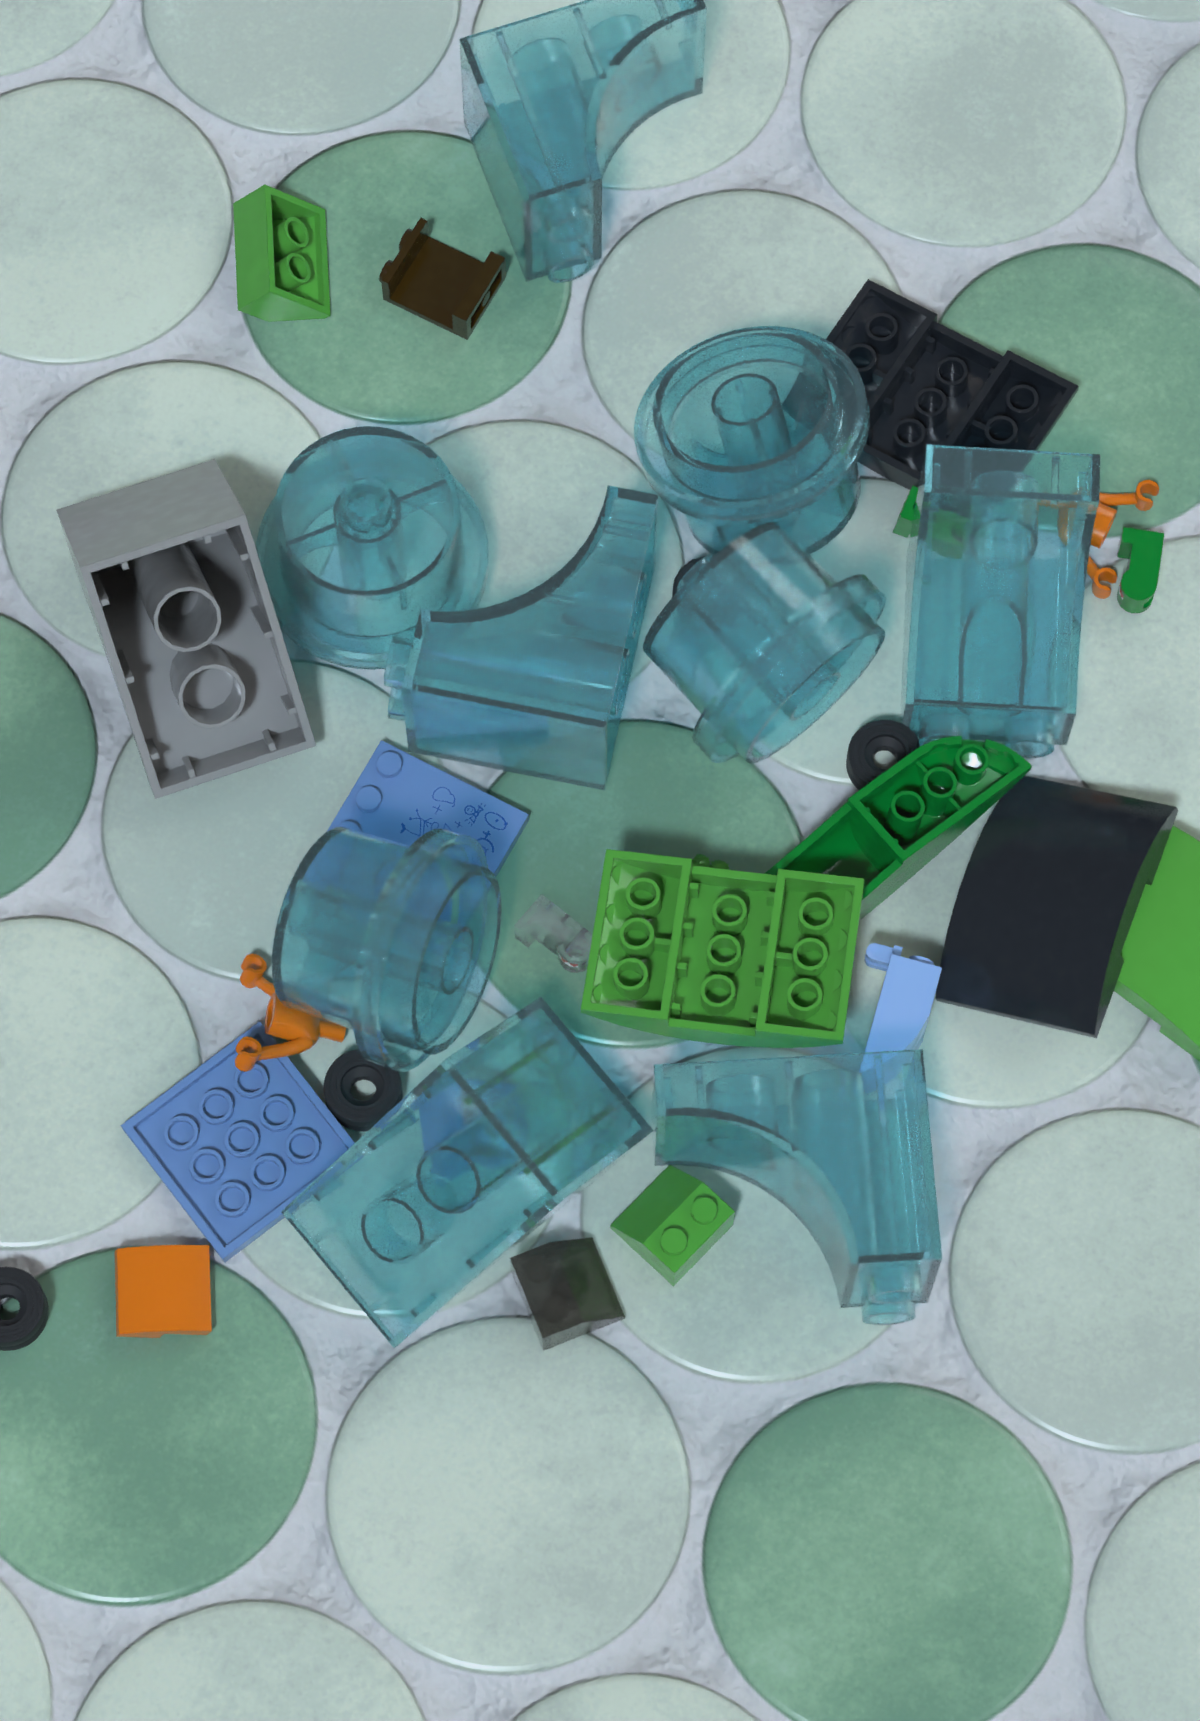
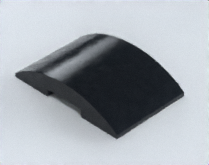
(939, 386)
(1051, 903)

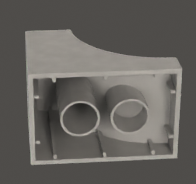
(187, 627)

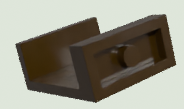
(441, 281)

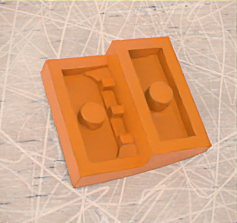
(162, 1290)

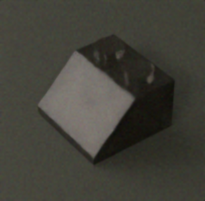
(565, 1290)

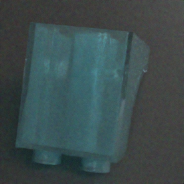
(557, 102)
(997, 595)
(539, 676)
(832, 1143)
(465, 1169)

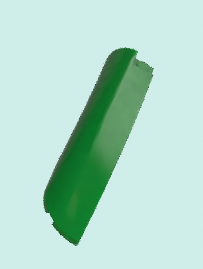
(908, 815)

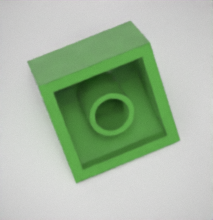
(674, 1223)

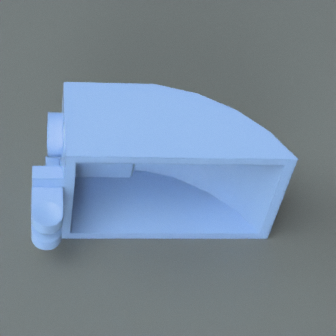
(904, 998)

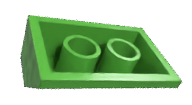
(281, 257)

